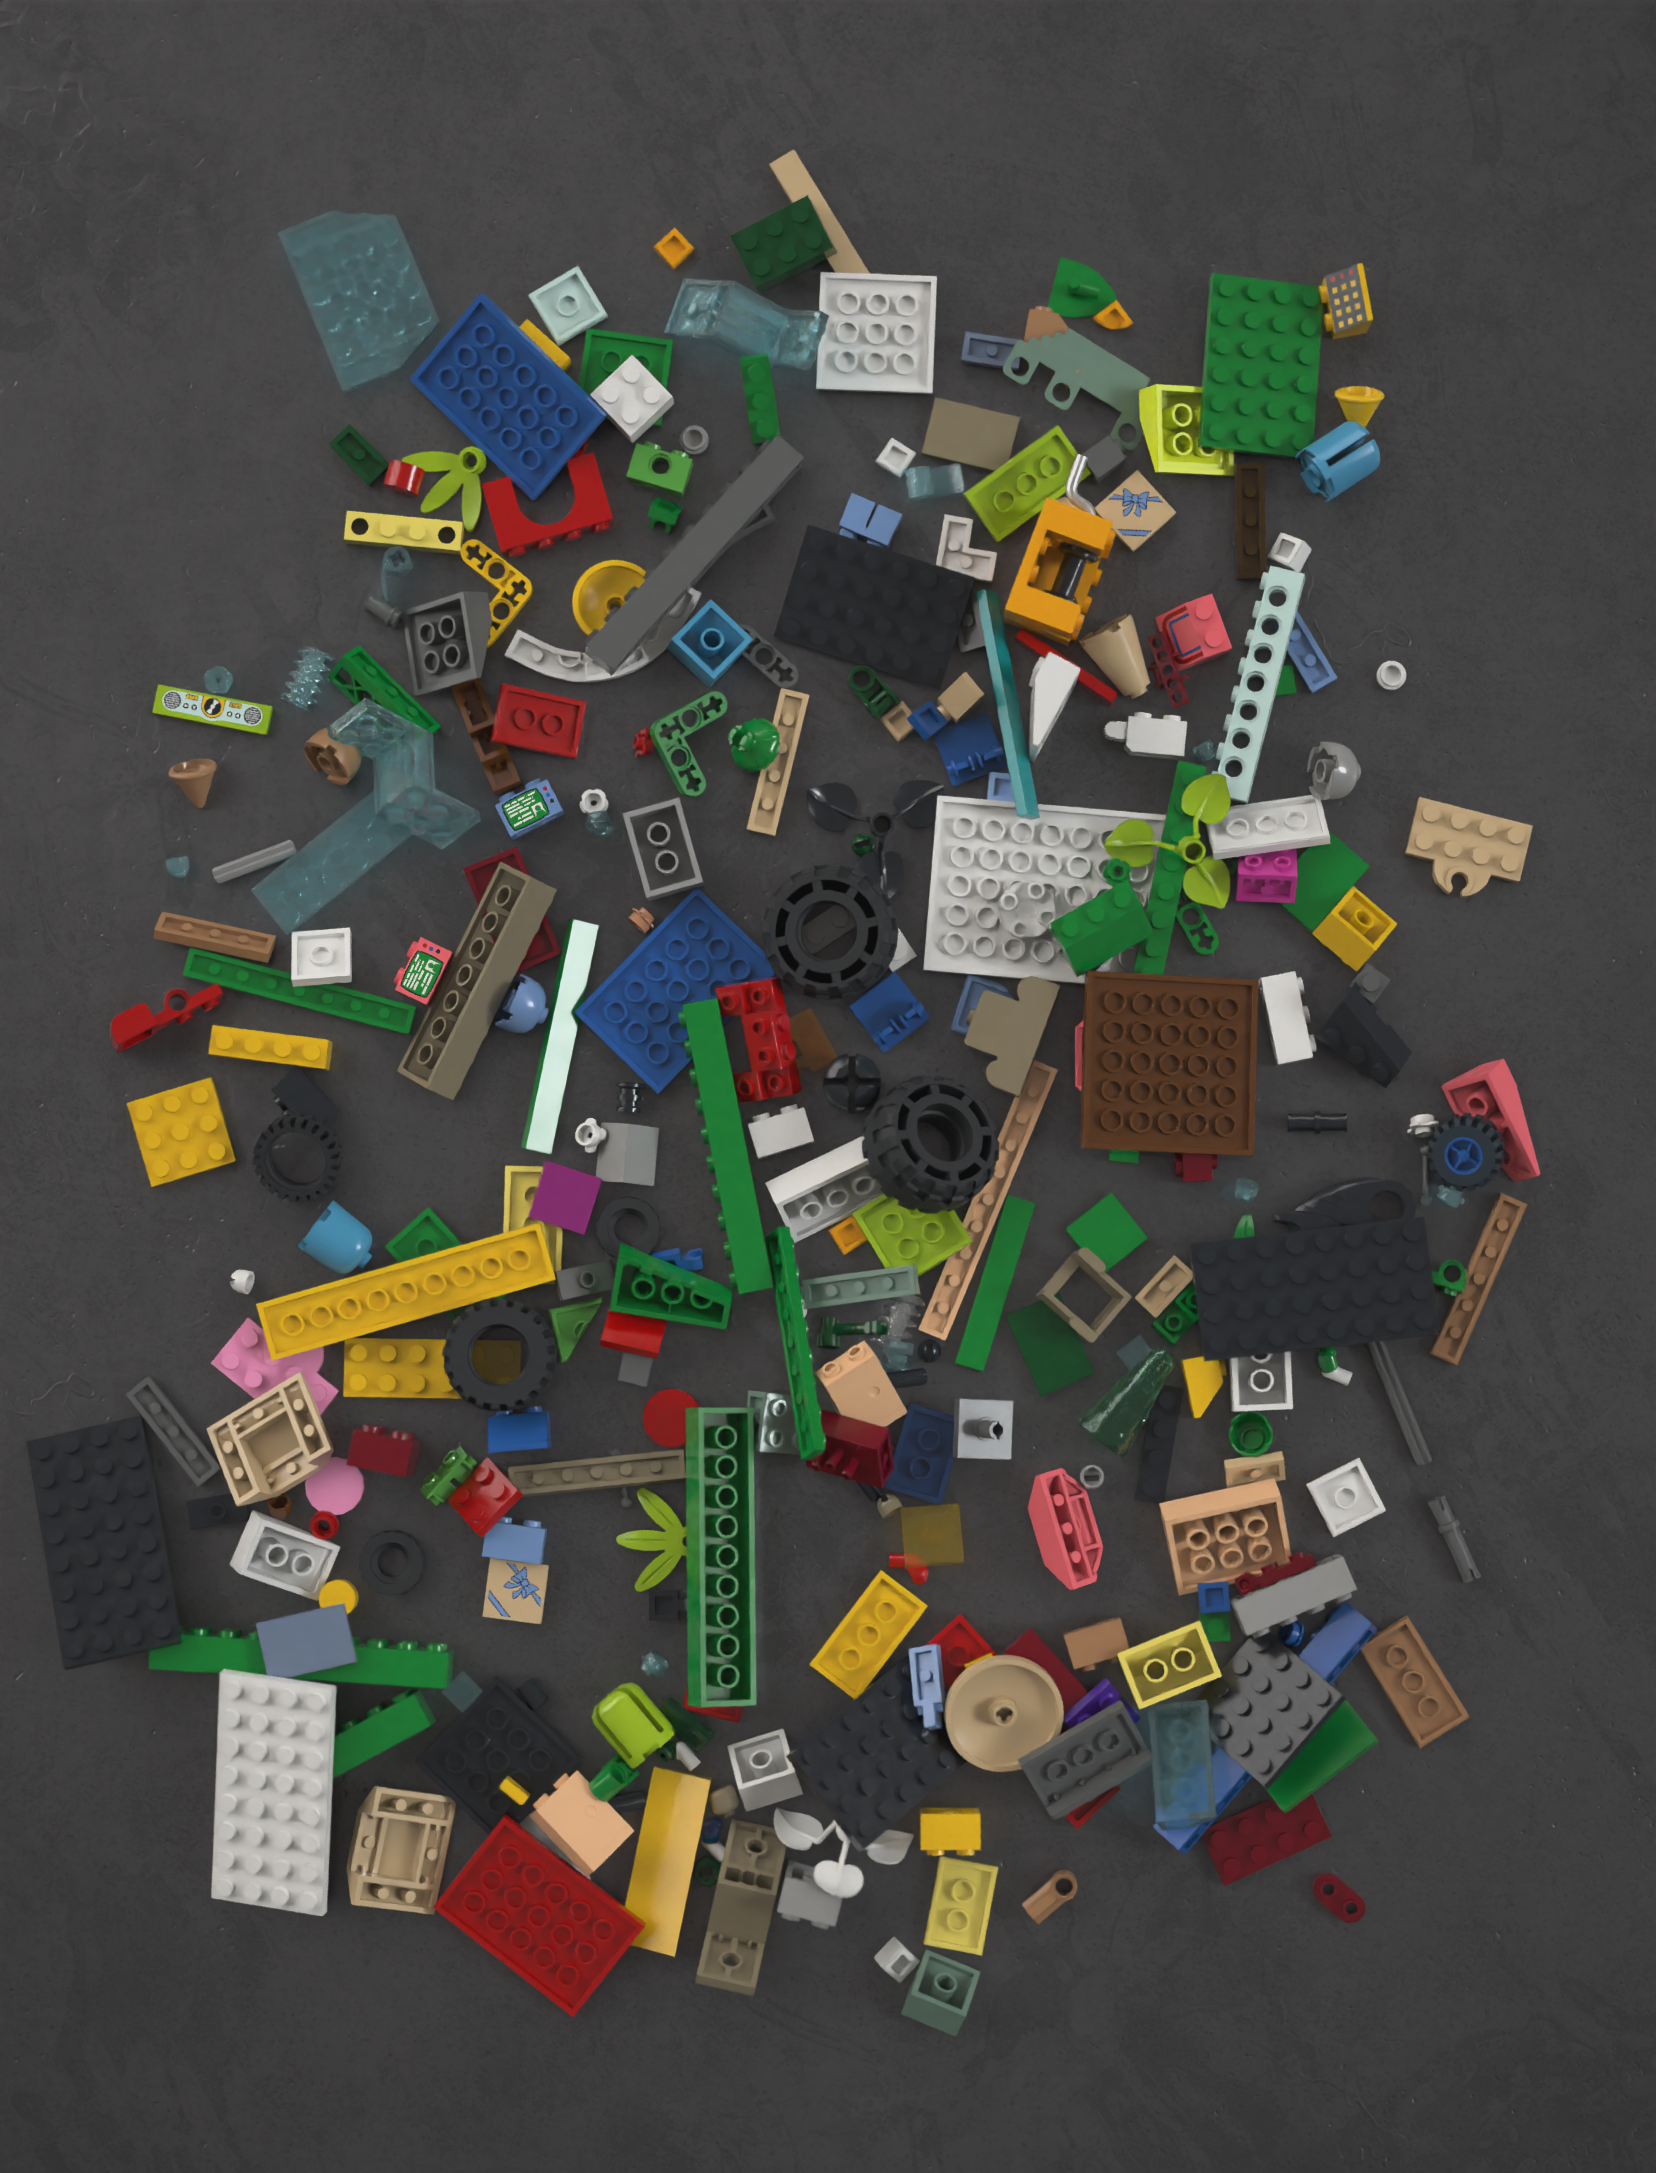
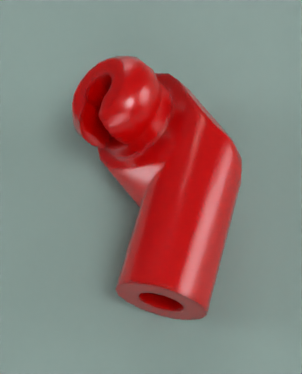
(918, 1574)

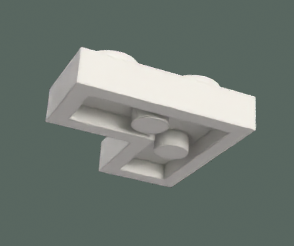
(956, 554)

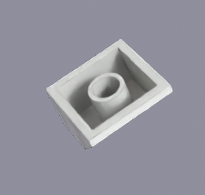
(763, 1770)

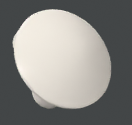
(1027, 909)

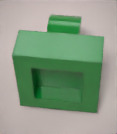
(666, 512)

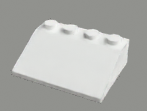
(1052, 685)

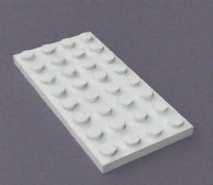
(273, 1792)

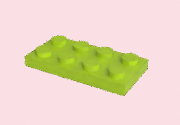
(1022, 484)

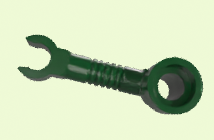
(832, 1331)

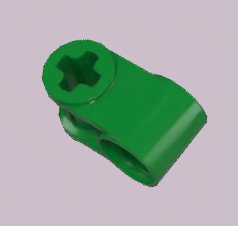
(612, 1778)

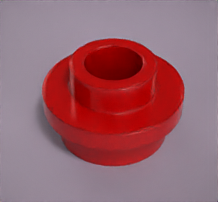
(320, 1531)

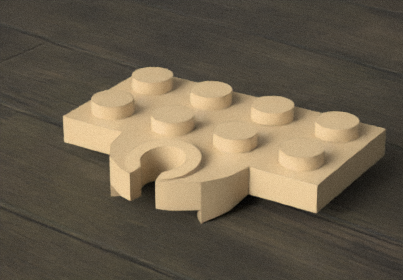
(1467, 845)

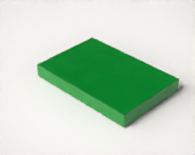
(1322, 880)

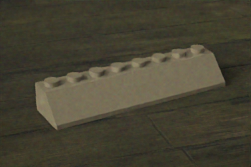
(476, 981)

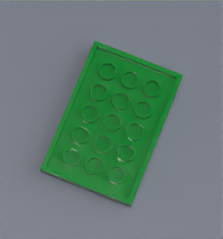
(1260, 366)

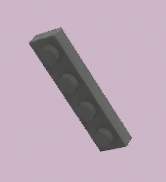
(173, 1431)

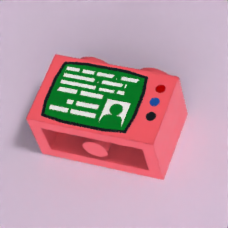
(424, 971)

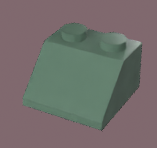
(941, 1993)

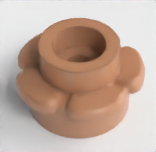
(641, 920)

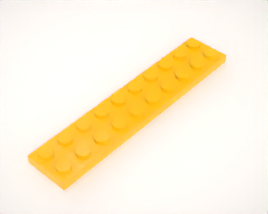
(406, 1291)

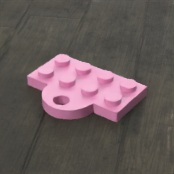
(250, 1366)

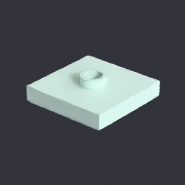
(568, 305)

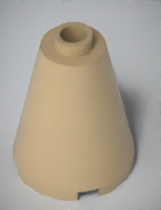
(1119, 655)

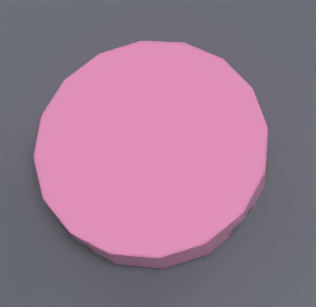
(335, 1487)

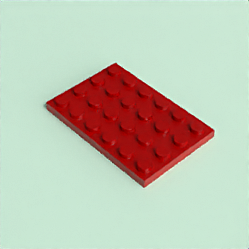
(539, 1915)

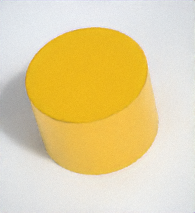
(339, 1592)

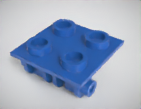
(970, 749)
(889, 1012)

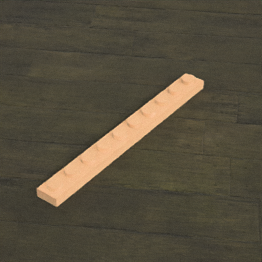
(987, 1203)

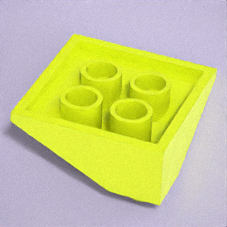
(1172, 430)

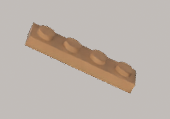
(214, 937)

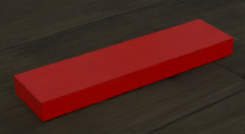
(1084, 679)

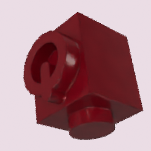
(1194, 1167)

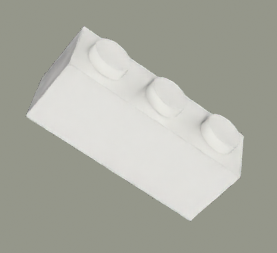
(1287, 1018)

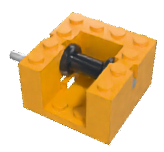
(1060, 566)

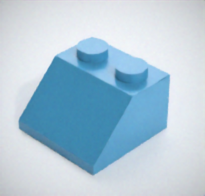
(709, 643)

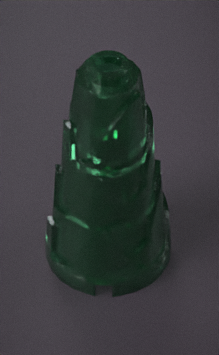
(1126, 1405)

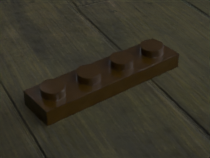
(1250, 520)

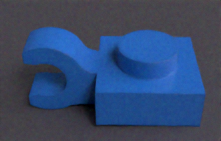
(689, 1261)

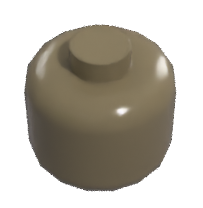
(724, 1800)

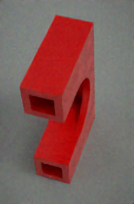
(588, 513)

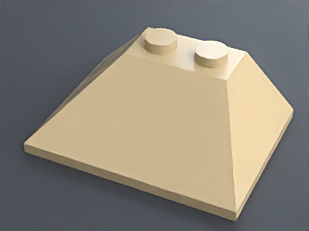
(271, 1442)
(399, 1849)

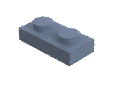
(988, 350)

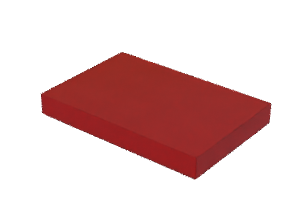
(538, 721)

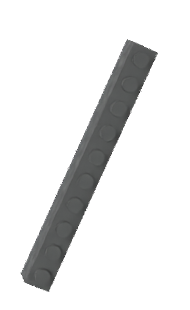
(693, 555)

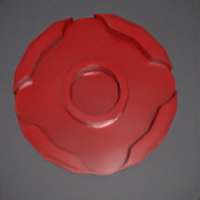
(666, 1417)

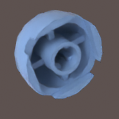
(522, 1006)

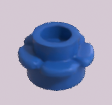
(1292, 1634)

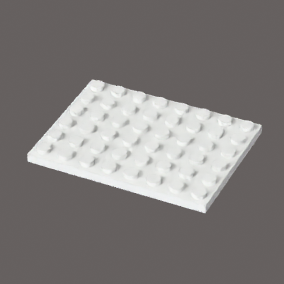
(985, 850)

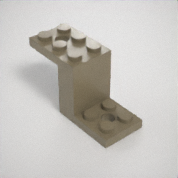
(741, 1908)

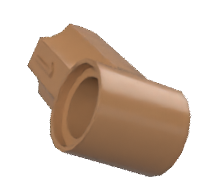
(1048, 1897)

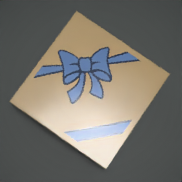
(1135, 510)
(515, 1591)

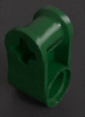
(873, 692)

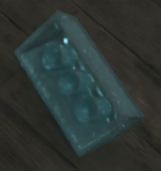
(1182, 1764)

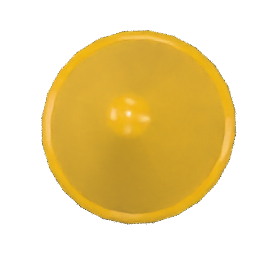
(1359, 402)

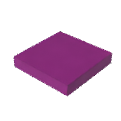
(564, 1197)

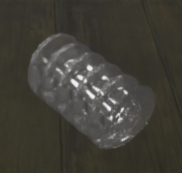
(899, 1318)

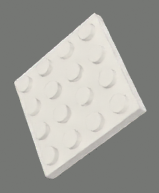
(877, 333)

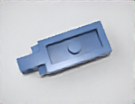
(928, 1684)

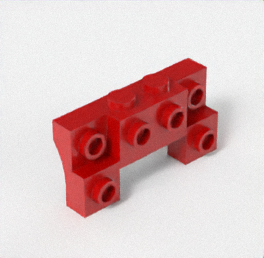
(766, 1036)

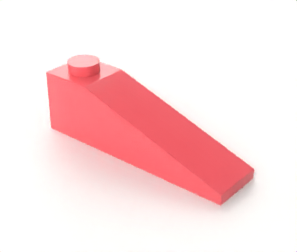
(1495, 1096)

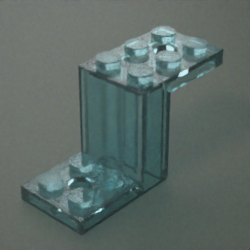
(746, 323)
(404, 773)

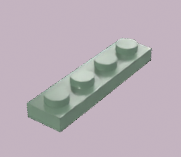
(861, 1286)

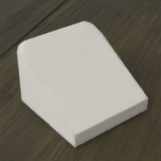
(1289, 552)
(896, 1959)

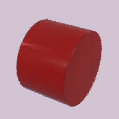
(403, 478)

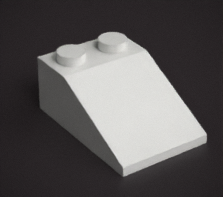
(284, 1556)

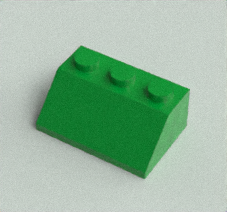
(1101, 928)

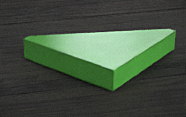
(570, 1324)

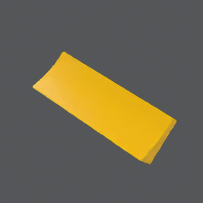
(666, 1856)

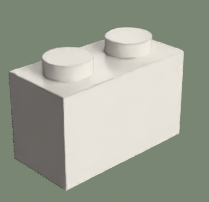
(780, 1132)

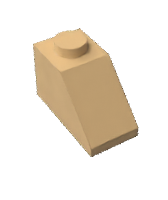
(960, 699)

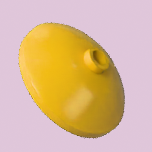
(600, 589)

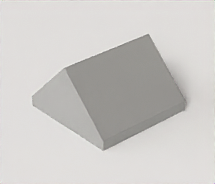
(628, 1154)

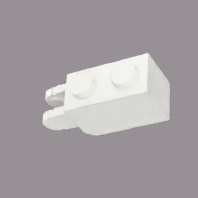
(1150, 736)

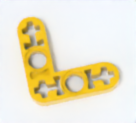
(503, 584)

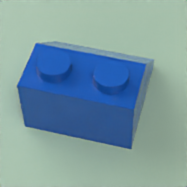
(519, 1431)

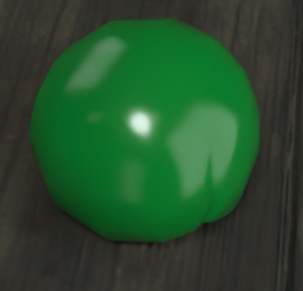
(1250, 1434)

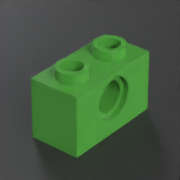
(672, 482)

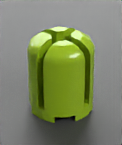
(631, 1723)

